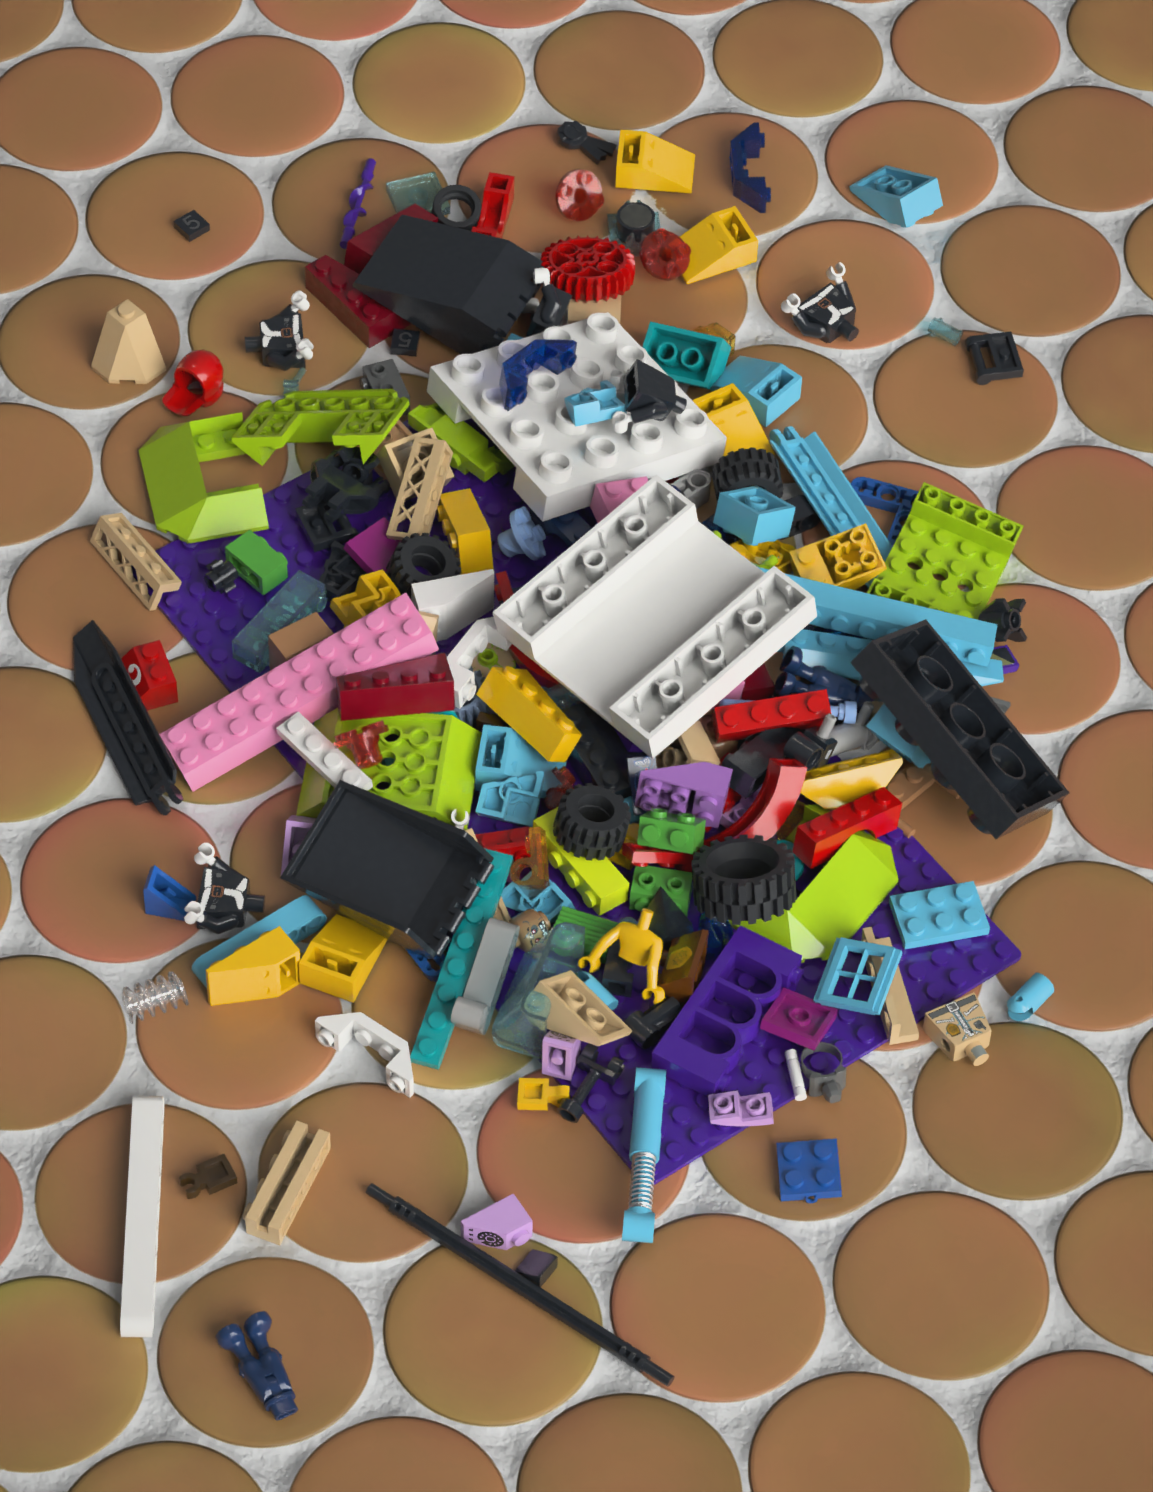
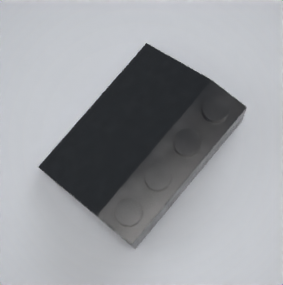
(599, 752)

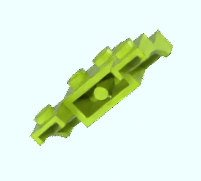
(468, 445)

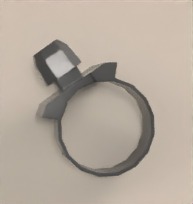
(827, 1085)

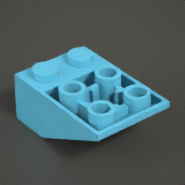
(765, 384)
(508, 755)

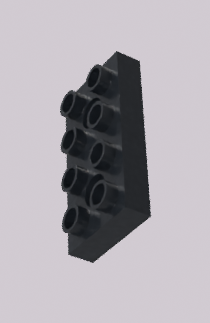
(958, 729)

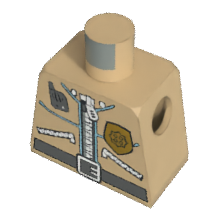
(960, 1029)

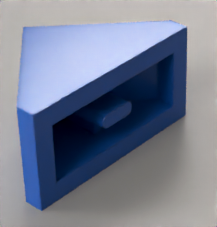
(165, 895)

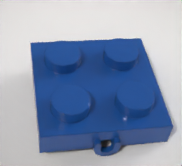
(809, 1170)

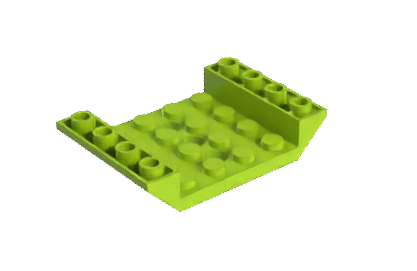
(950, 540)
(430, 768)

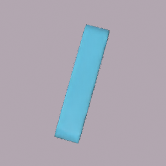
(296, 919)

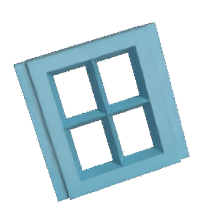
(881, 982)

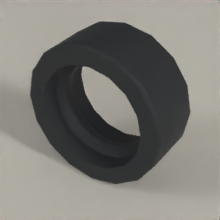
(460, 193)

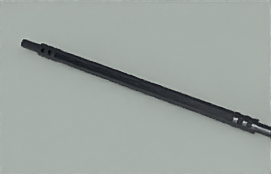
(622, 1350)

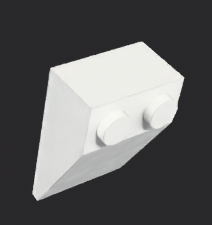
(455, 599)

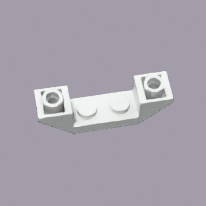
(465, 651)
(339, 1029)

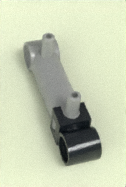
(821, 743)

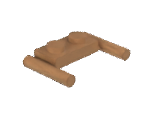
(909, 785)

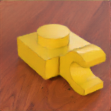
(536, 1094)

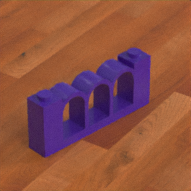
(708, 1071)

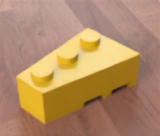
(466, 530)

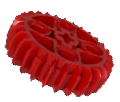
(589, 267)

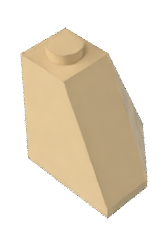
(127, 347)

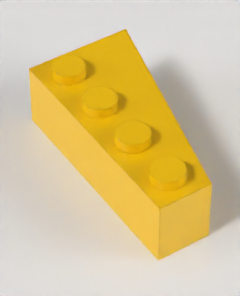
(530, 712)

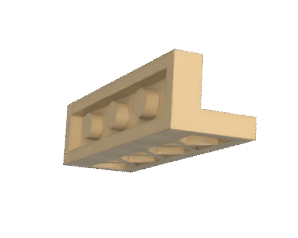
(429, 487)
(135, 553)
(896, 1010)

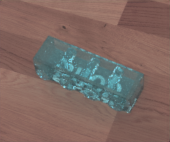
(293, 602)

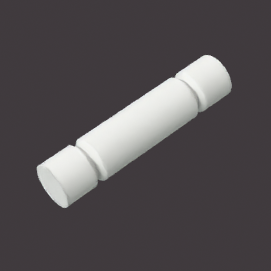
(795, 1075)

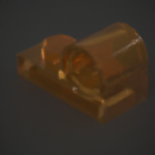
(537, 847)

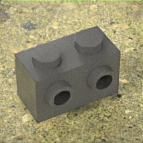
(384, 376)

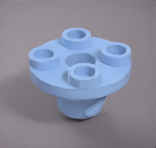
(522, 536)

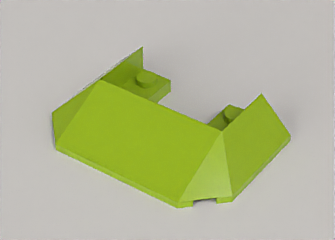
(321, 416)
(177, 484)
(837, 897)

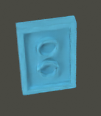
(939, 915)

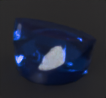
(718, 934)

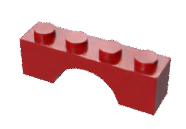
(496, 205)
(747, 718)
(822, 836)

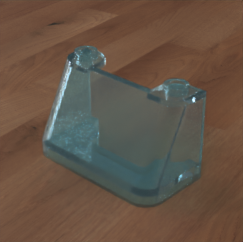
(525, 1012)

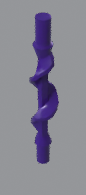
(355, 203)

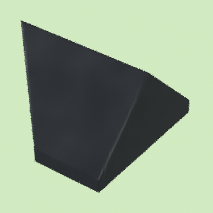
(668, 919)

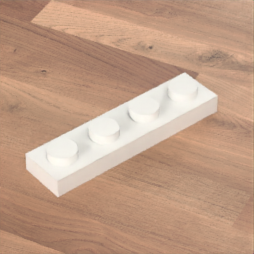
(321, 753)

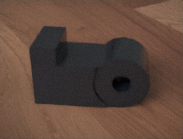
(616, 975)

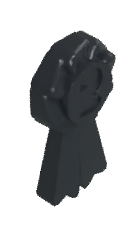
(574, 136)

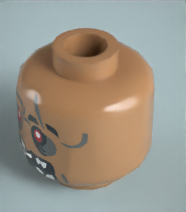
(532, 927)

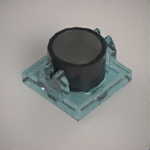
(632, 225)

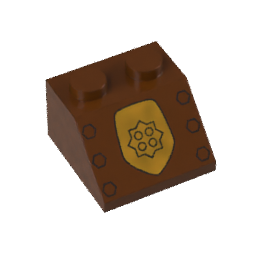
(683, 965)

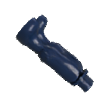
(838, 687)
(264, 1375)

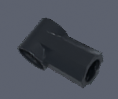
(650, 1024)

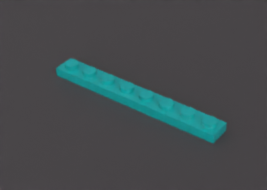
(457, 966)

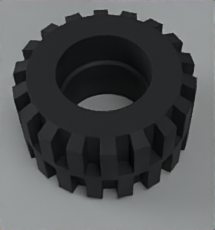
(747, 469)
(422, 552)
(591, 821)

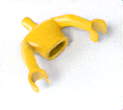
(636, 946)

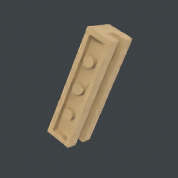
(286, 1183)

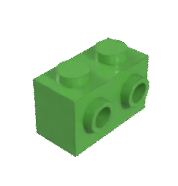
(257, 562)
(671, 831)
(648, 881)

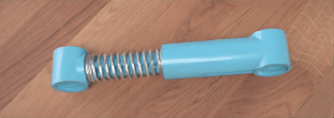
(644, 1153)

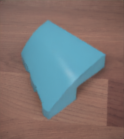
(594, 404)
(513, 799)
(545, 900)

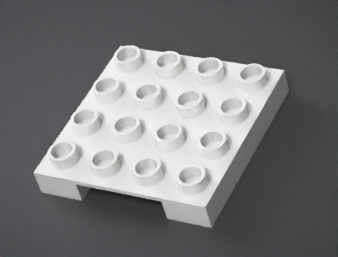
(551, 455)
(653, 617)

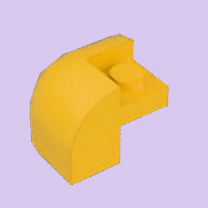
(370, 594)

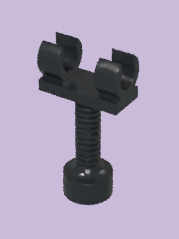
(571, 1108)

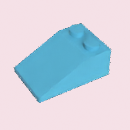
(899, 194)

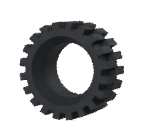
(744, 879)

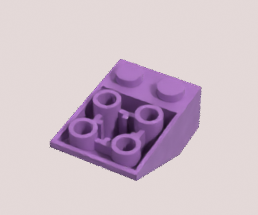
(686, 789)

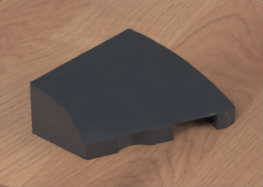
(340, 573)

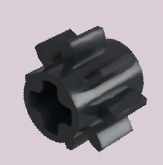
(220, 576)

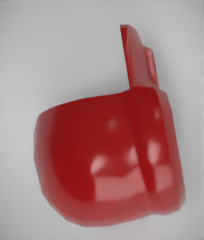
(195, 366)

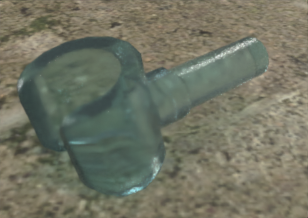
(293, 385)

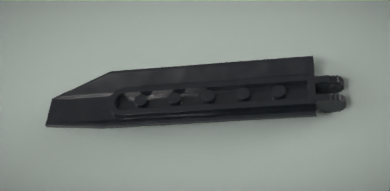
(123, 720)

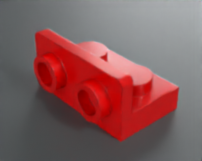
(506, 841)

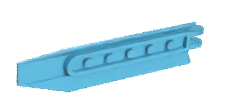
(825, 485)
(838, 651)

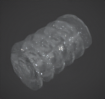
(153, 996)

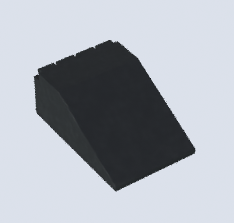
(451, 282)
(390, 868)

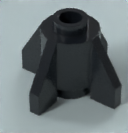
(354, 466)
(1006, 617)

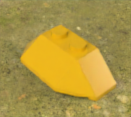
(850, 779)

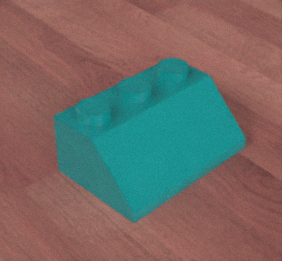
(686, 354)

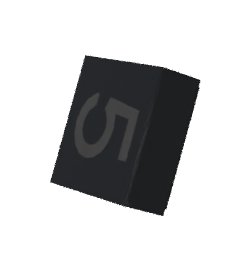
(191, 225)
(405, 342)

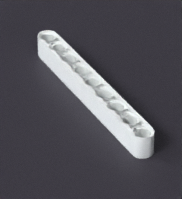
(142, 1217)

